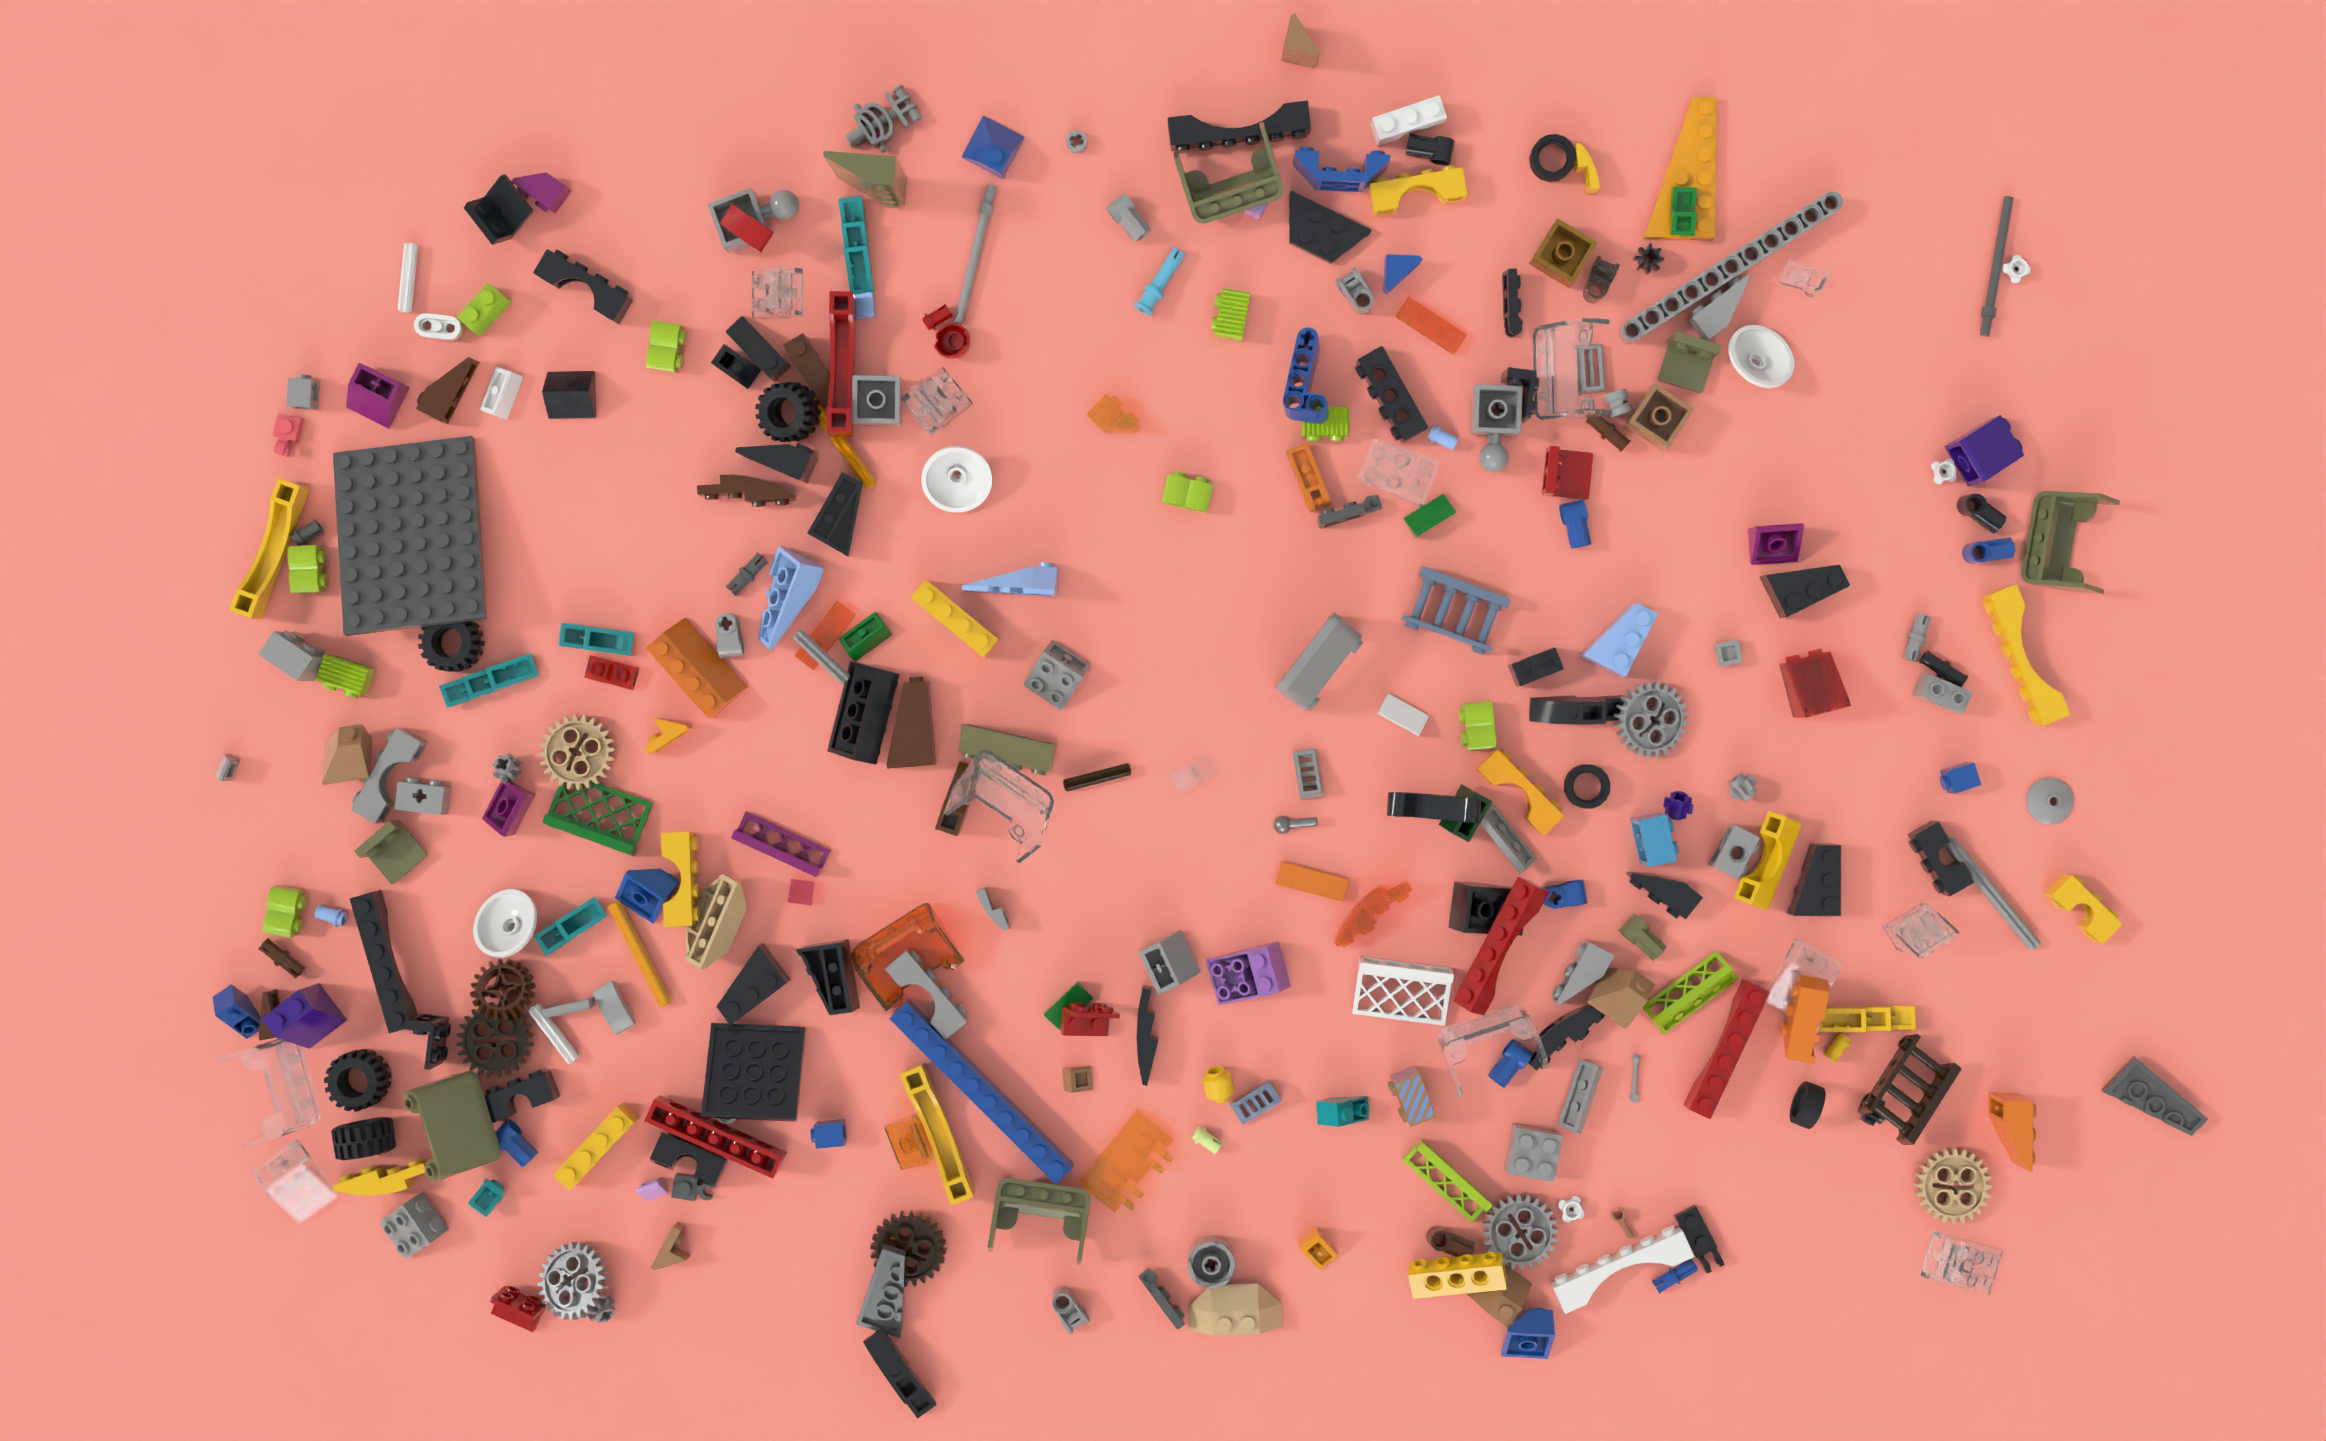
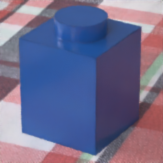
(1959, 778)
(829, 1133)

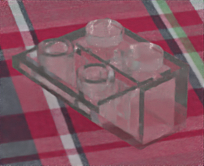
(777, 292)
(936, 400)

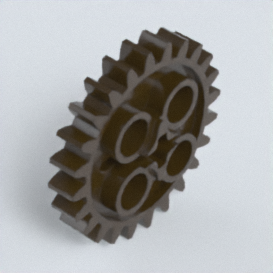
(497, 1060)
(921, 1231)

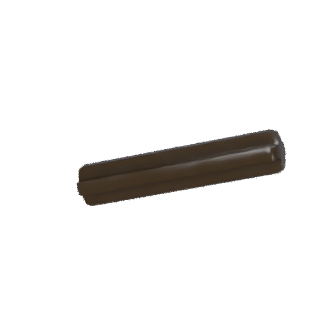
(1097, 777)

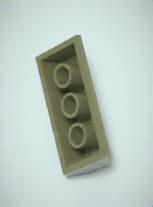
(1011, 748)

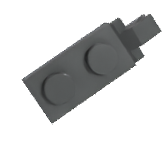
(1351, 511)
(1161, 1296)

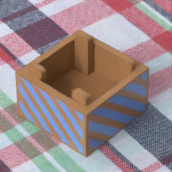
(1412, 1096)

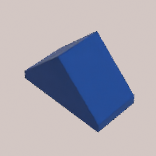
(1397, 268)

